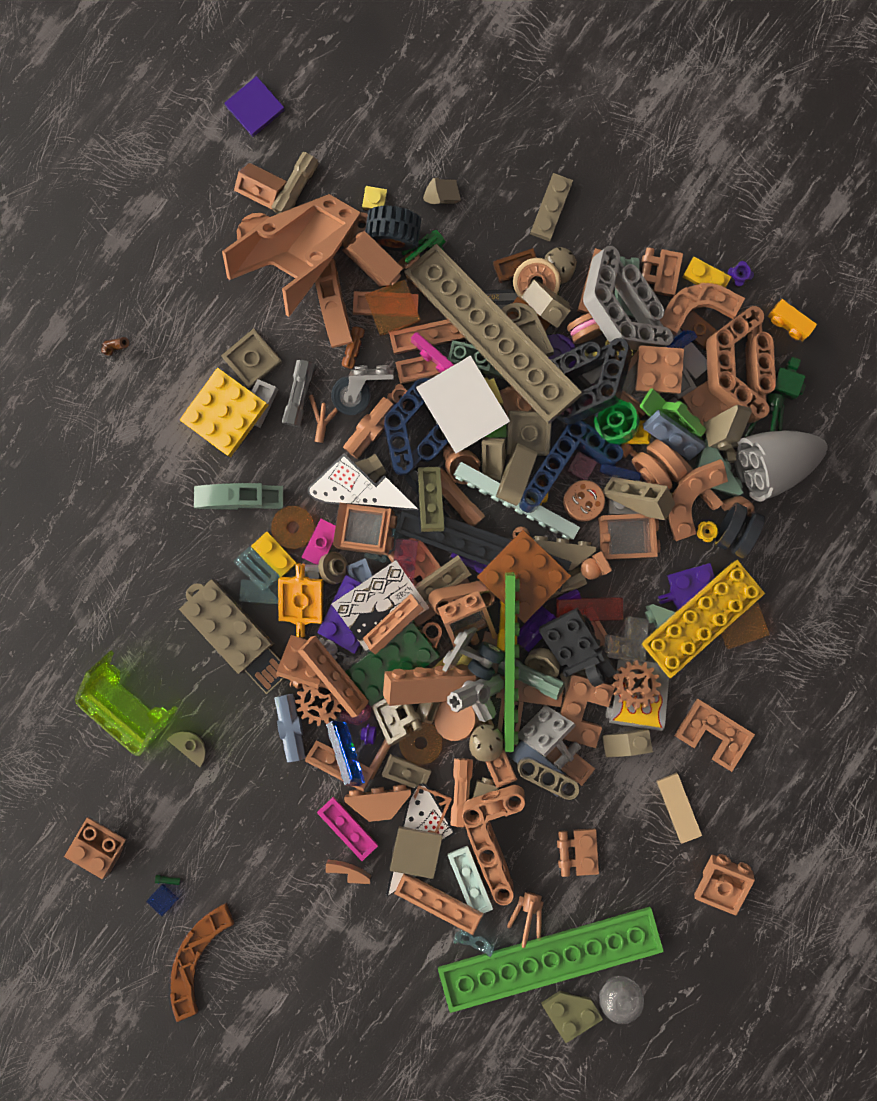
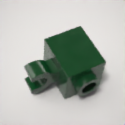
(788, 381)

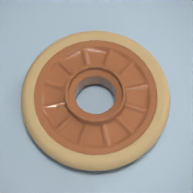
(536, 267)

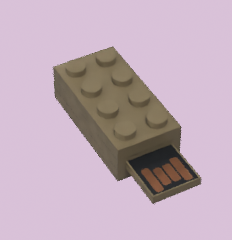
(232, 633)

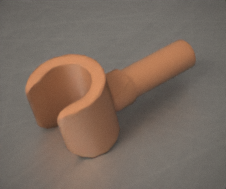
(627, 449)

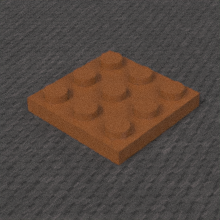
(536, 569)

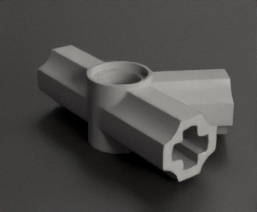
(478, 696)

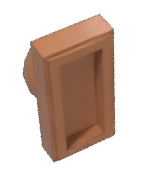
(595, 566)

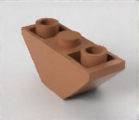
(378, 803)

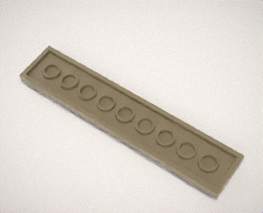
(493, 334)

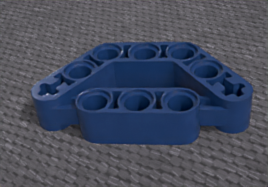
(400, 432)

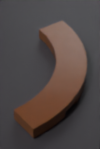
(187, 957)

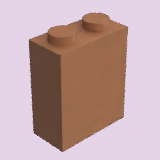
(373, 259)

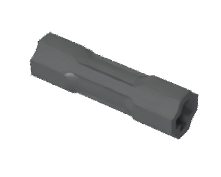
(295, 408)

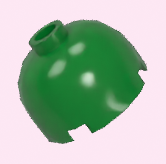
(618, 423)

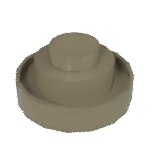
(333, 568)

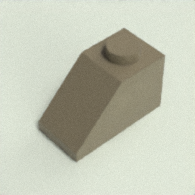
(546, 303)
(727, 427)
(627, 743)

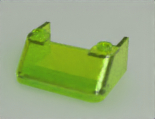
(118, 709)

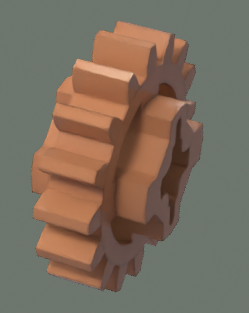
(630, 678)
(323, 711)

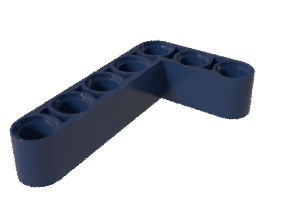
(560, 458)

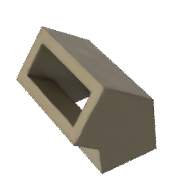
(427, 711)

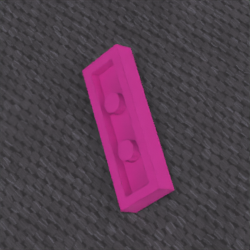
(347, 828)

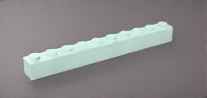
(541, 514)

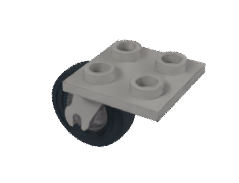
(352, 393)

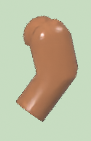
(727, 504)

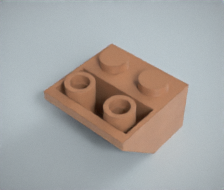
(96, 848)

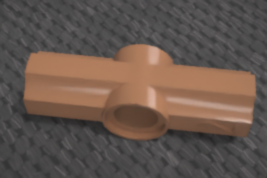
(368, 429)

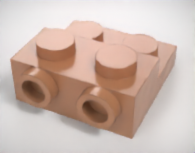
(725, 884)

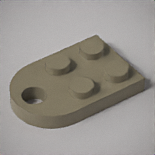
(530, 326)

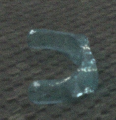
(487, 947)

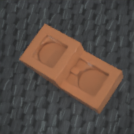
(355, 874)

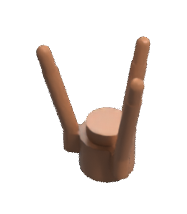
(531, 903)

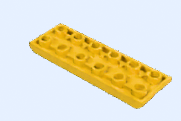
(703, 618)

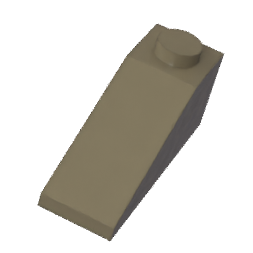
(643, 497)

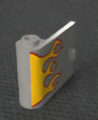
(651, 717)

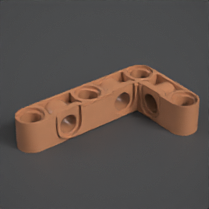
(482, 837)

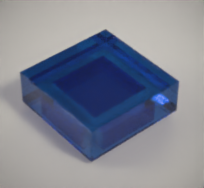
(162, 900)

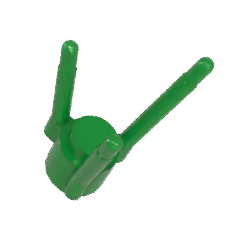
(428, 242)

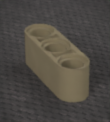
(516, 474)
(557, 783)

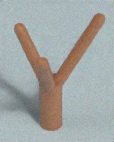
(322, 422)

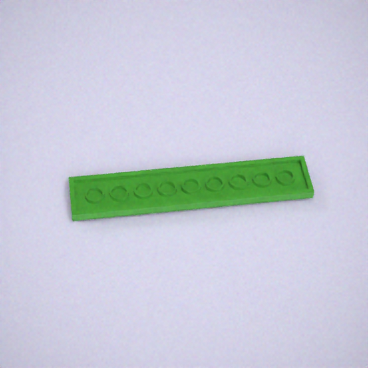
(550, 959)

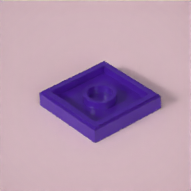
(254, 106)

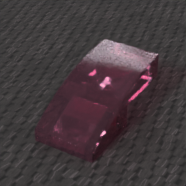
(406, 556)

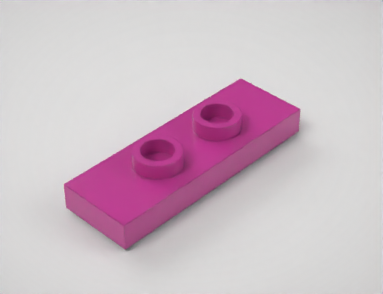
(429, 353)

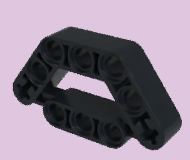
(609, 356)

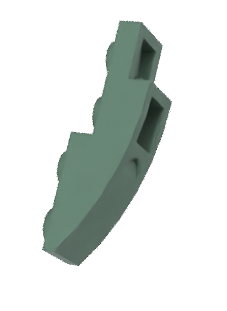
(460, 351)
(238, 496)

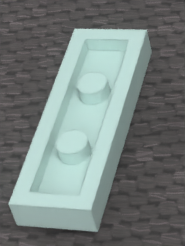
(469, 879)

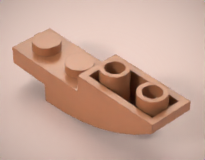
(333, 306)

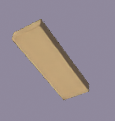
(679, 808)

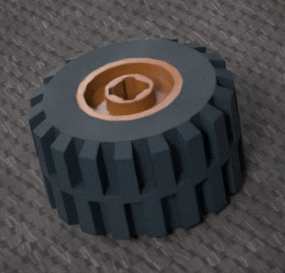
(393, 227)

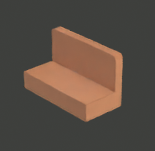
(258, 185)

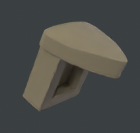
(442, 191)

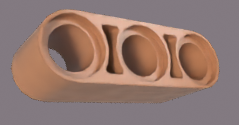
(452, 593)

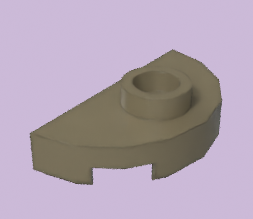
(190, 745)

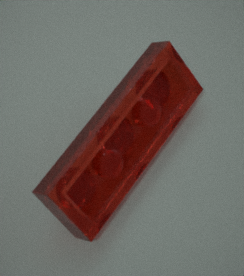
(594, 608)

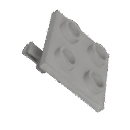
(546, 732)

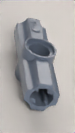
(290, 727)

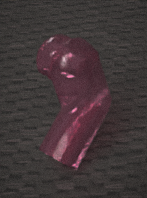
(362, 717)

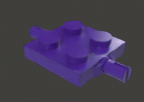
(687, 584)

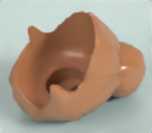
(453, 459)

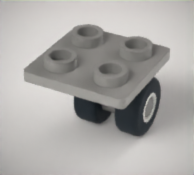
(481, 660)

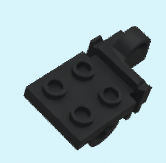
(576, 647)

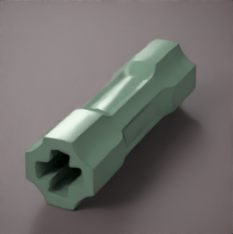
(544, 683)

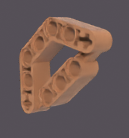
(752, 394)

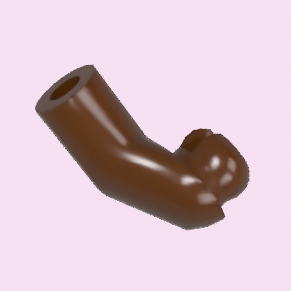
(114, 344)

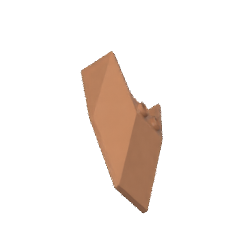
(296, 242)

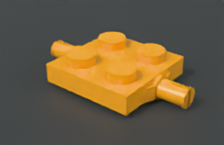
(300, 600)

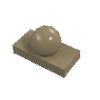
(493, 457)

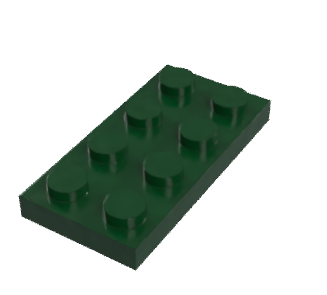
(404, 652)

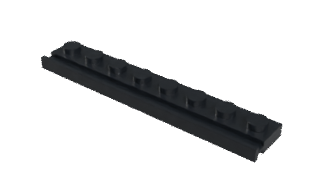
(460, 538)

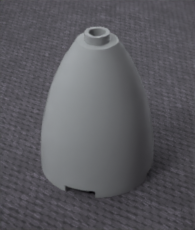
(777, 461)

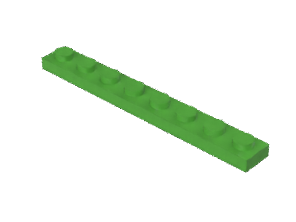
(511, 652)

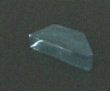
(252, 593)

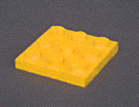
(224, 412)

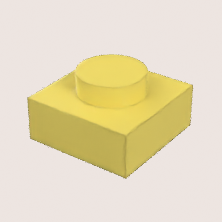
(374, 197)

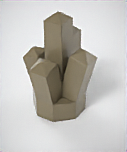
(372, 467)

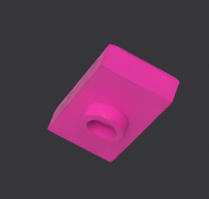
(320, 542)

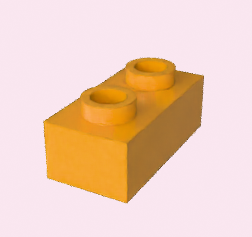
(792, 320)

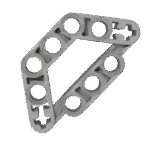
(604, 275)

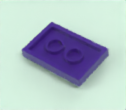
(333, 625)

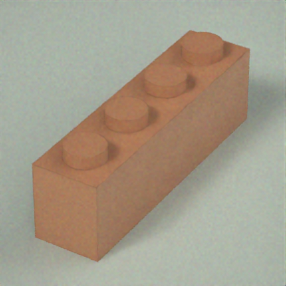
(423, 684)

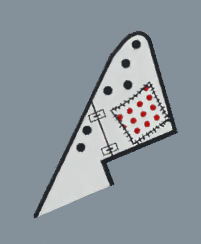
(350, 485)
(423, 815)

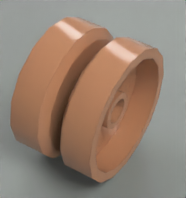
(659, 465)

